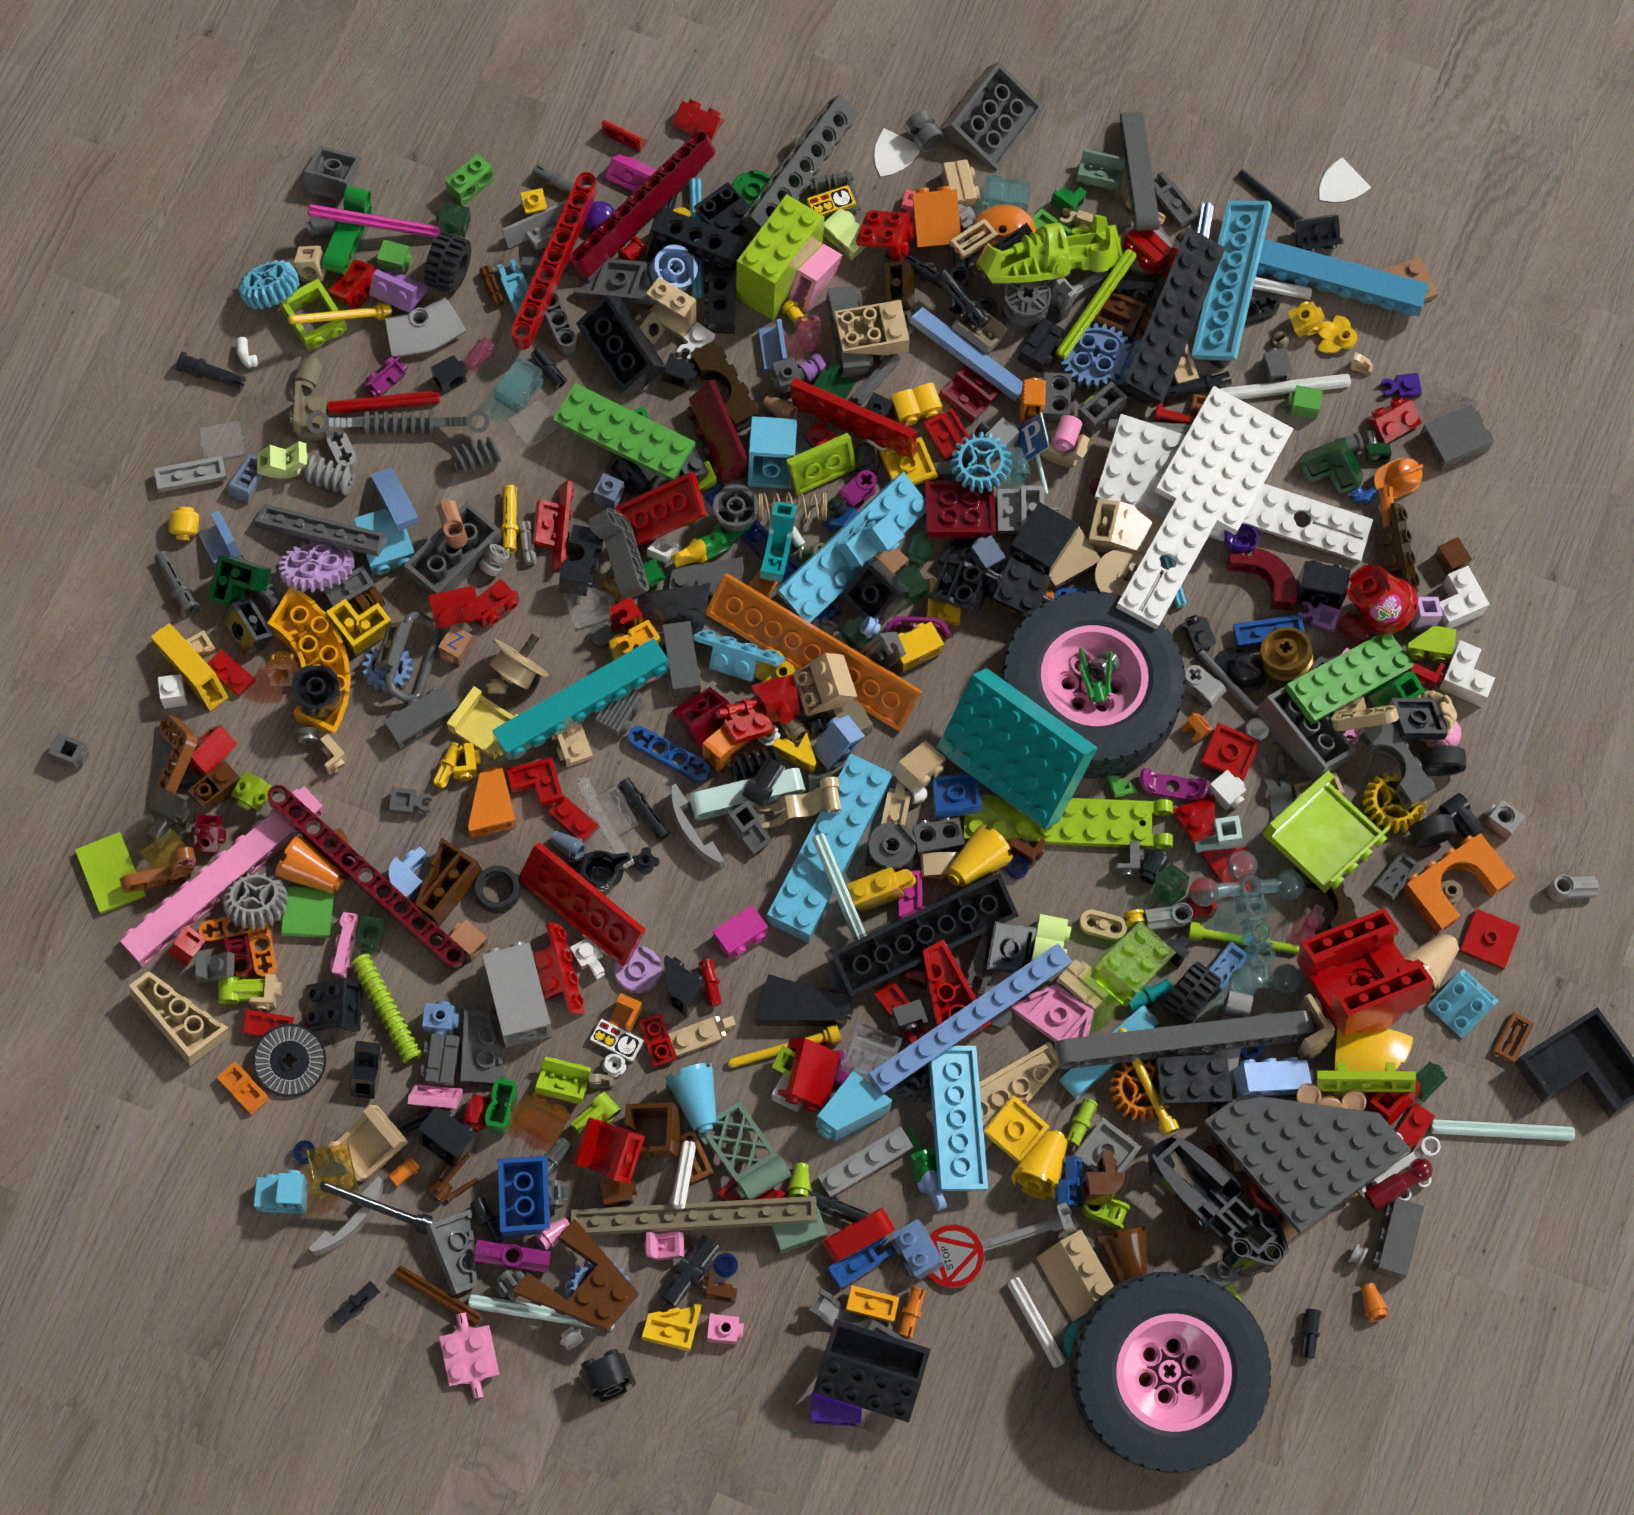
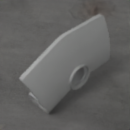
(439, 327)

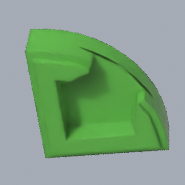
(1120, 787)

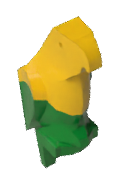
(706, 547)

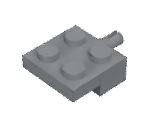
(1016, 506)

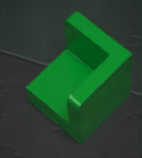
(1068, 199)

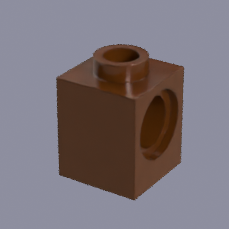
(617, 1193)

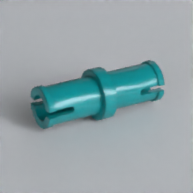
(1151, 994)

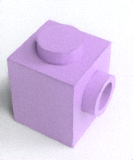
(1427, 614)

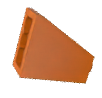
(719, 749)
(491, 804)

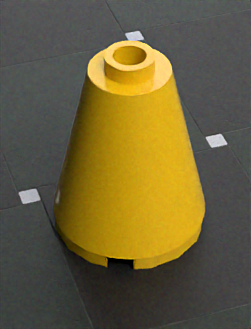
(980, 856)
(1042, 1166)

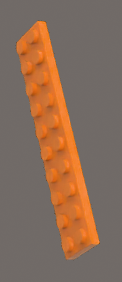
(800, 642)

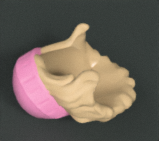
(1449, 718)

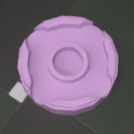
(640, 973)

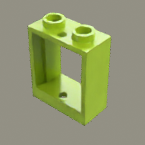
(303, 297)

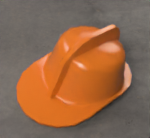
(1401, 474)

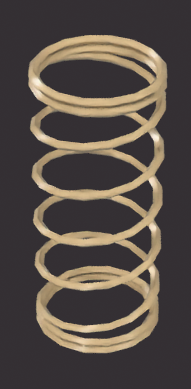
(823, 511)

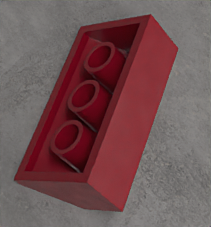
(717, 433)

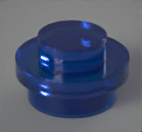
(725, 1265)

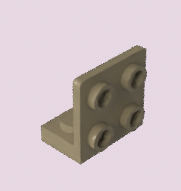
(303, 407)

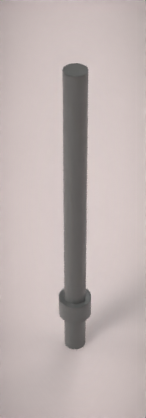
(1233, 688)

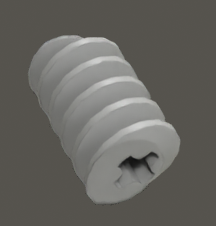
(329, 476)

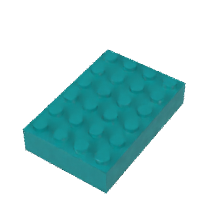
(1016, 748)

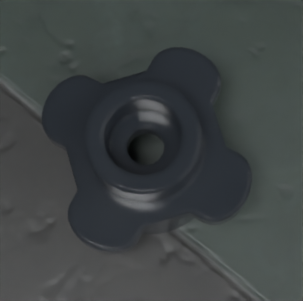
(645, 868)

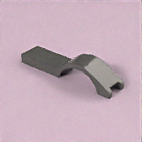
(829, 1309)

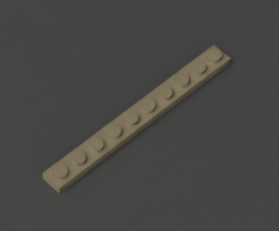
(697, 1216)

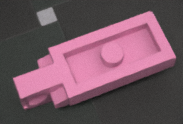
(344, 945)

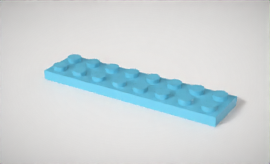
(1232, 286)
(828, 571)

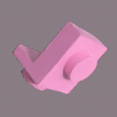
(664, 1245)

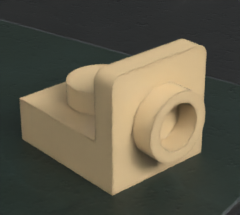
(334, 753)

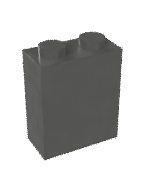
(1456, 437)

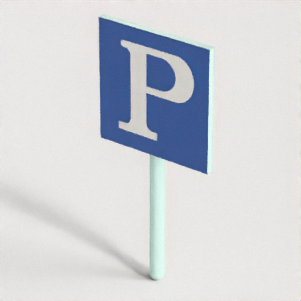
(1033, 441)

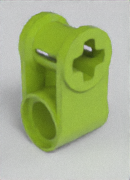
(1107, 1213)

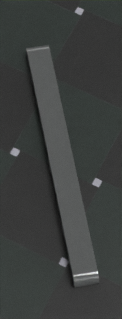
(1184, 1039)

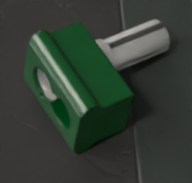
(1377, 451)

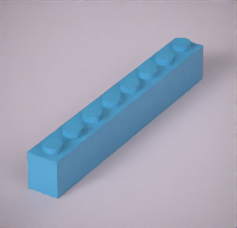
(1342, 278)

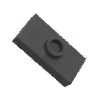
(1396, 876)

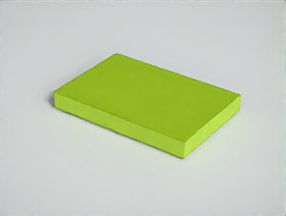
(821, 464)
(103, 866)

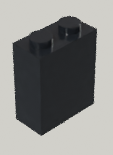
(1043, 539)

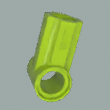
(234, 990)
(600, 1108)

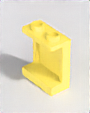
(476, 720)

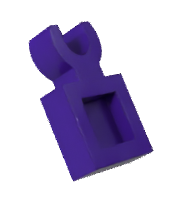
(1405, 385)

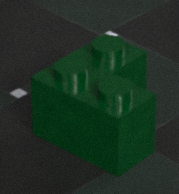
(232, 578)

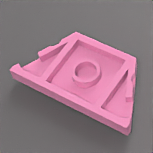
(1055, 1013)

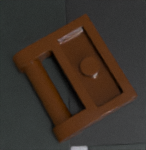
(1123, 309)

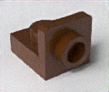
(1023, 848)
(720, 1292)

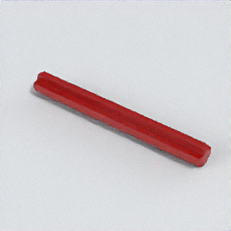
(383, 402)

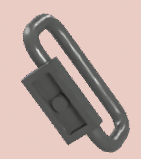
(392, 649)

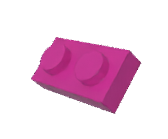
(912, 897)

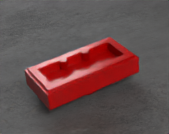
(258, 1022)

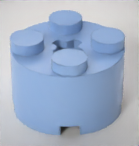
(674, 266)

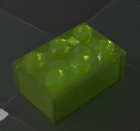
(1133, 964)

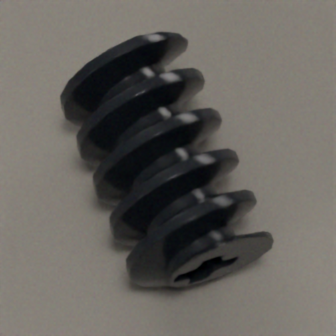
(751, 765)

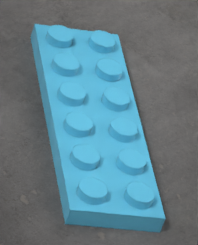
(958, 1120)

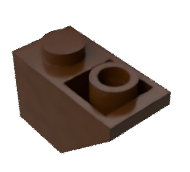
(215, 786)

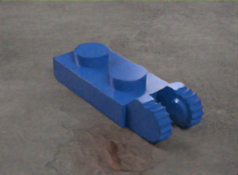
(858, 1264)

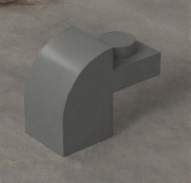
(746, 826)

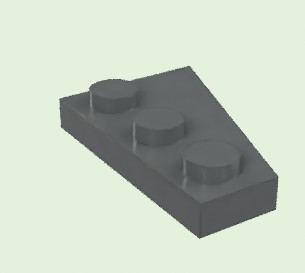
(479, 1051)

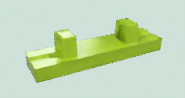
(1367, 1081)

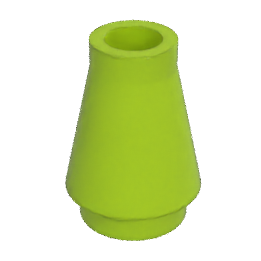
(799, 1182)

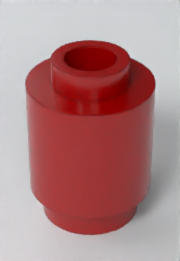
(476, 1112)

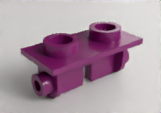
(378, 382)

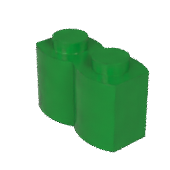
(504, 1100)

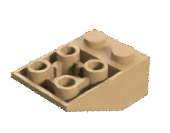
(873, 329)
(1123, 527)

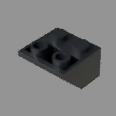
(723, 209)
(683, 987)

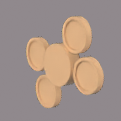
(1351, 1099)

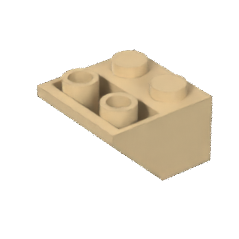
(824, 684)

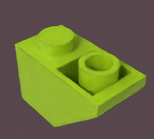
(1433, 644)

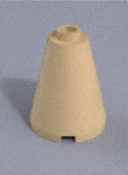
(1436, 957)

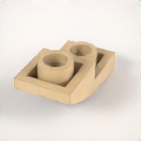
(936, 864)

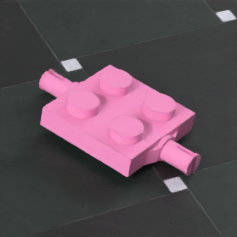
(469, 1355)

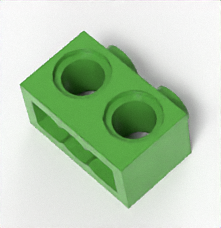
(469, 180)

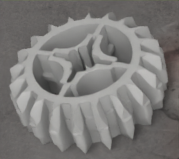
(255, 900)

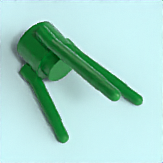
(1096, 690)

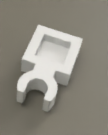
(695, 338)

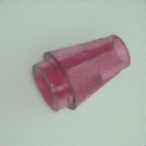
(481, 352)

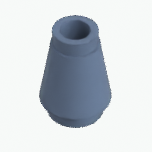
(568, 845)

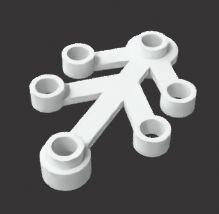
(1405, 1162)

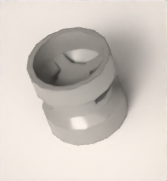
(494, 559)

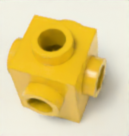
(1306, 319)

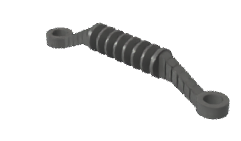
(395, 422)

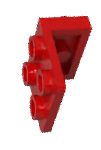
(887, 230)

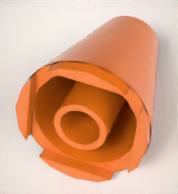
(309, 867)

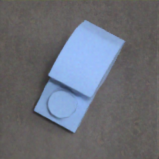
(403, 876)

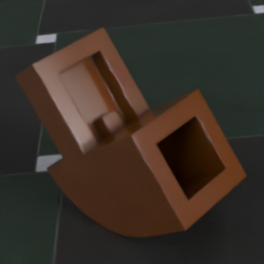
(1103, 1185)

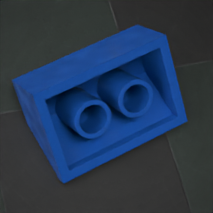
(523, 1196)

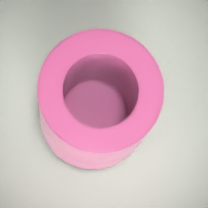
(1067, 433)

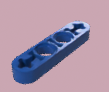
(667, 756)

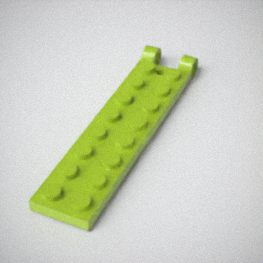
(1082, 823)

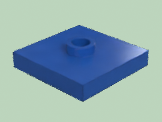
(956, 795)

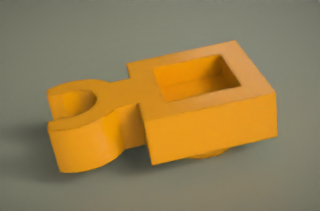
(638, 635)

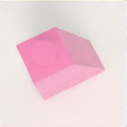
(814, 277)

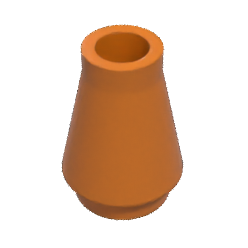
(1373, 1303)

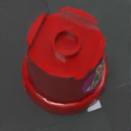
(1383, 600)

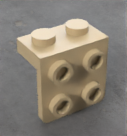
(1313, 1045)

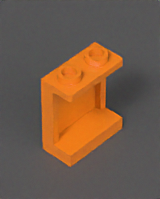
(935, 216)

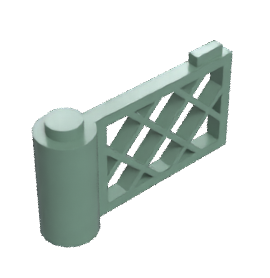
(757, 1177)

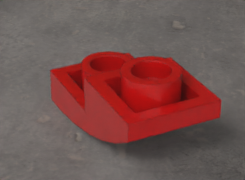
(657, 1040)

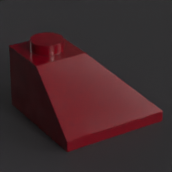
(699, 715)

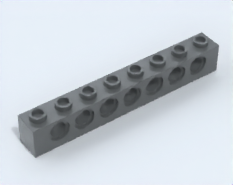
(835, 111)

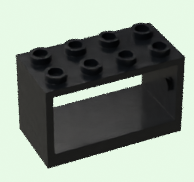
(871, 1370)

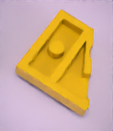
(672, 1328)

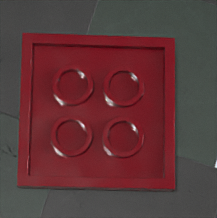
(958, 511)

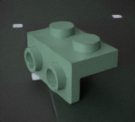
(1101, 169)

